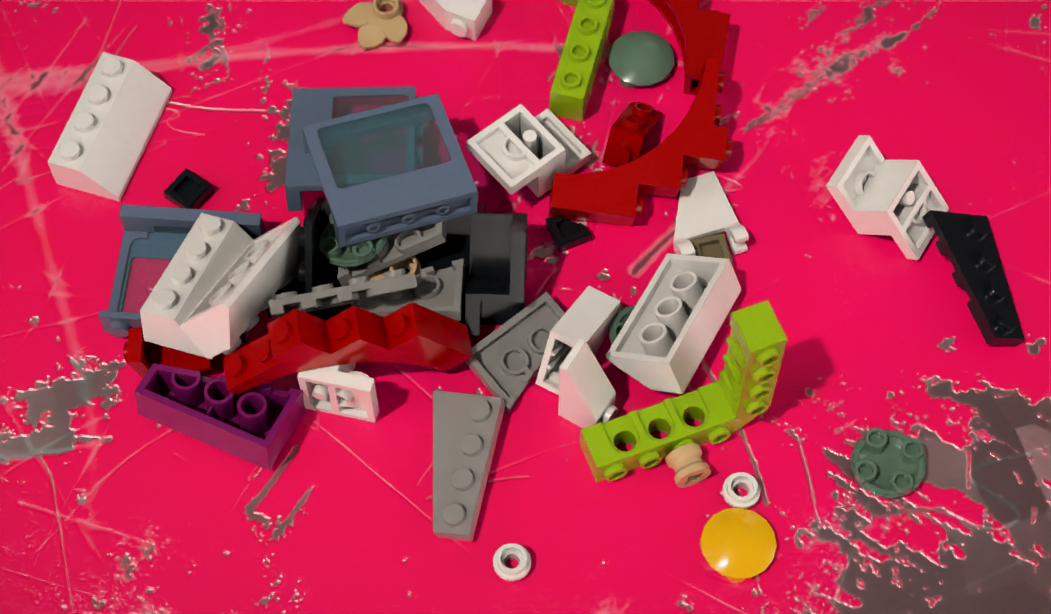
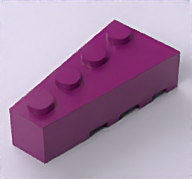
(243, 424)

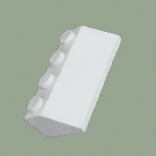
(109, 128)
(192, 272)
(244, 291)
(675, 321)

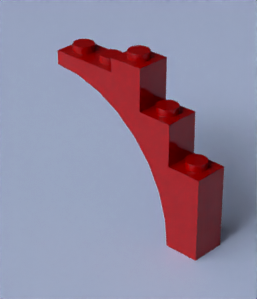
(698, 34)
(613, 193)
(353, 336)

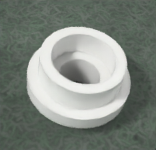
(744, 481)
(512, 551)

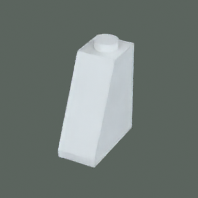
(585, 319)

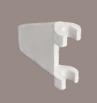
(706, 212)

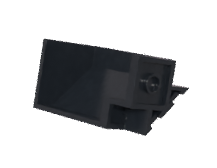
(492, 252)

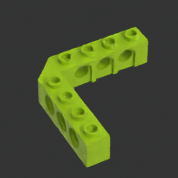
(580, 57)
(721, 407)

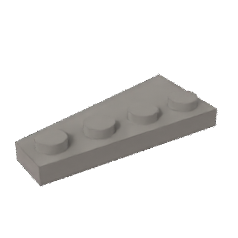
(357, 290)
(462, 457)

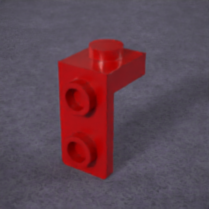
(630, 133)
(142, 354)

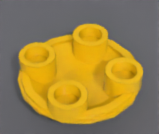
(738, 543)

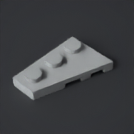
(398, 248)
(436, 290)
(515, 350)

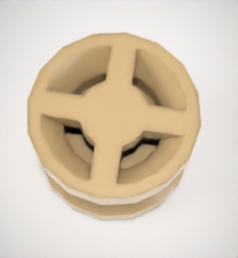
(688, 465)

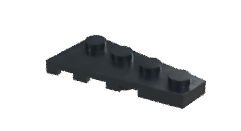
(979, 272)

